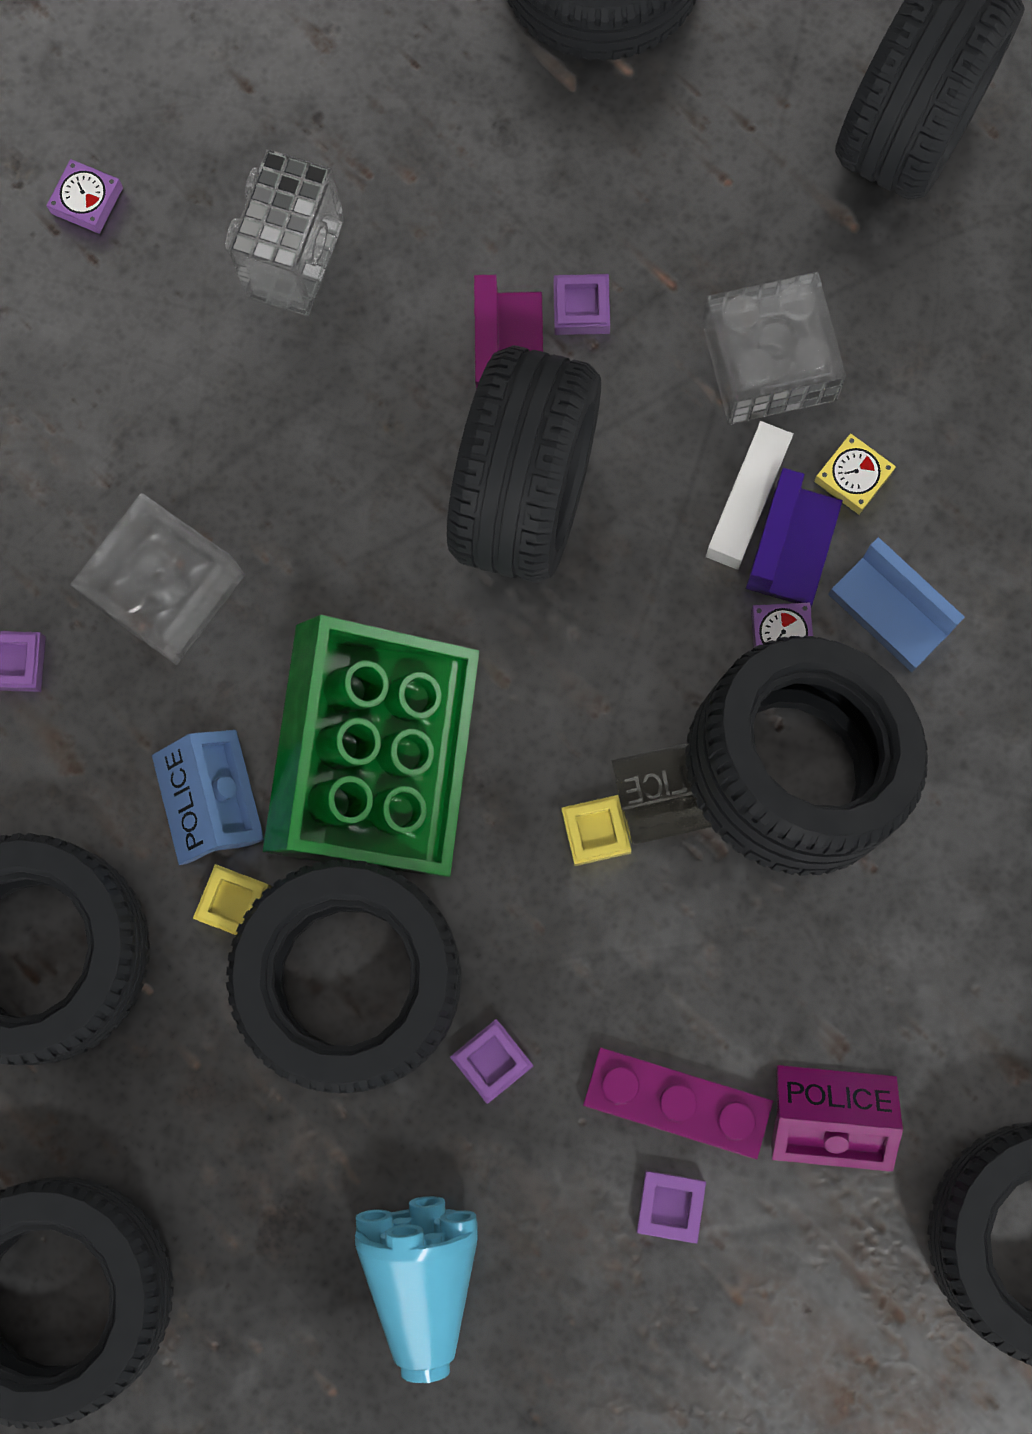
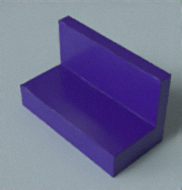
(794, 541)

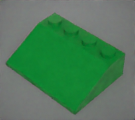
(371, 747)

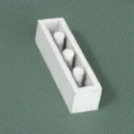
(749, 495)

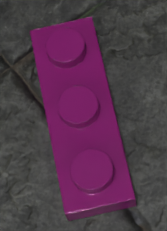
(678, 1103)

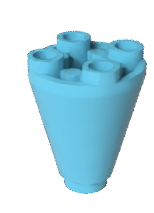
(419, 1280)

